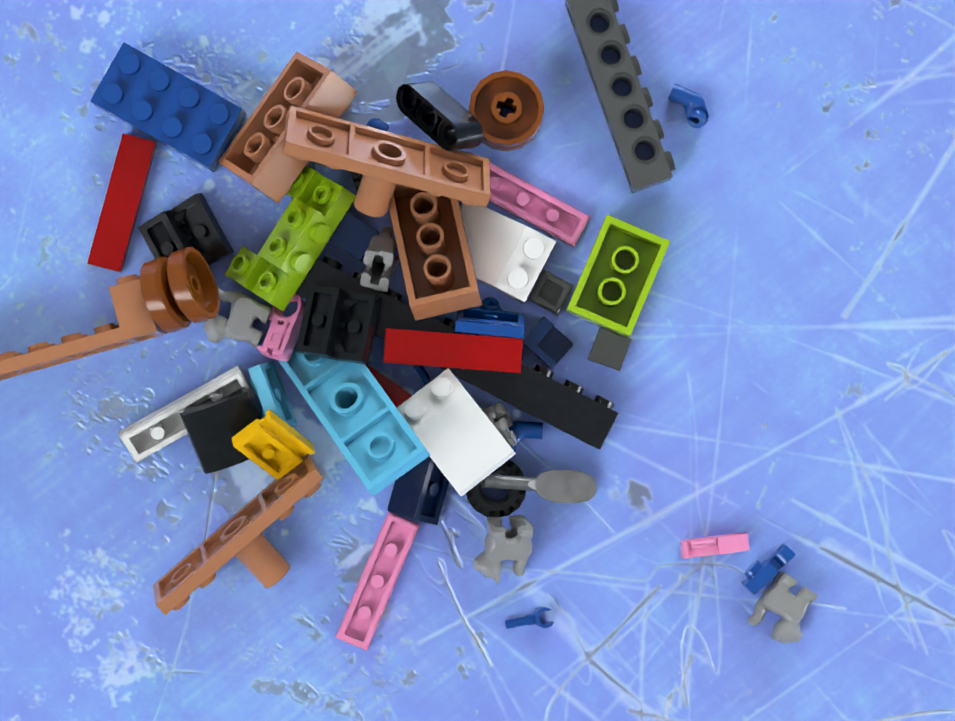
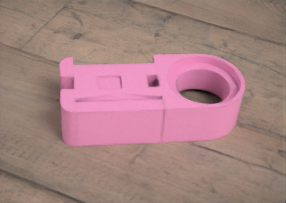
(283, 332)
(714, 545)

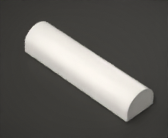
(166, 425)

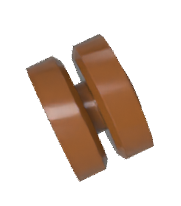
(511, 91)
(179, 290)

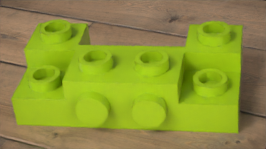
(295, 240)

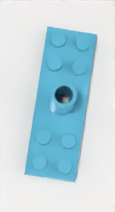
(357, 418)

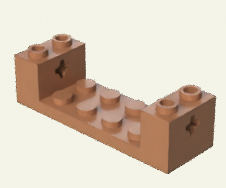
(134, 326)

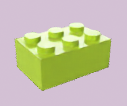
(617, 276)

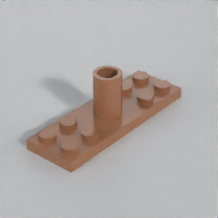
(385, 161)
(241, 538)

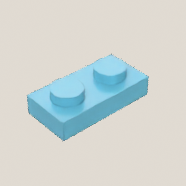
(269, 388)

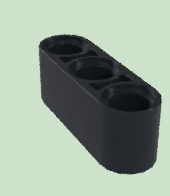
(439, 115)

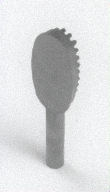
(552, 485)

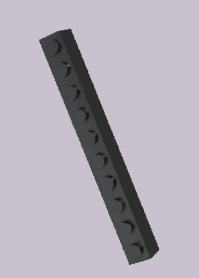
(528, 391)

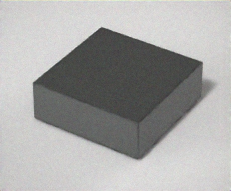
(550, 292)
(609, 349)

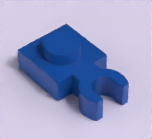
(760, 574)

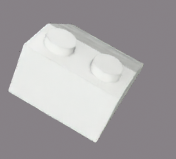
(505, 251)
(455, 432)

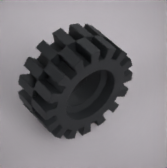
(501, 507)

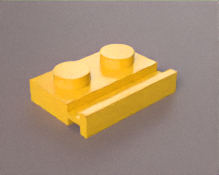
(273, 445)

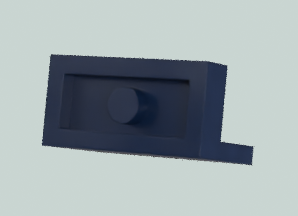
(420, 493)

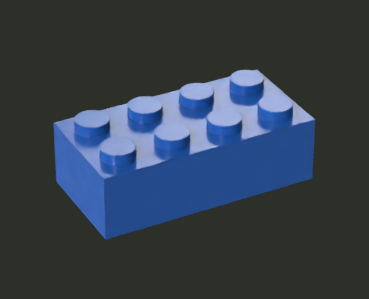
(168, 107)

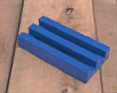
(490, 322)

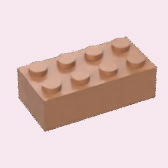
(258, 147)
(433, 253)

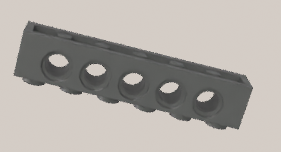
(638, 173)

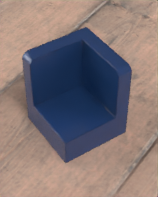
(353, 236)
(547, 343)

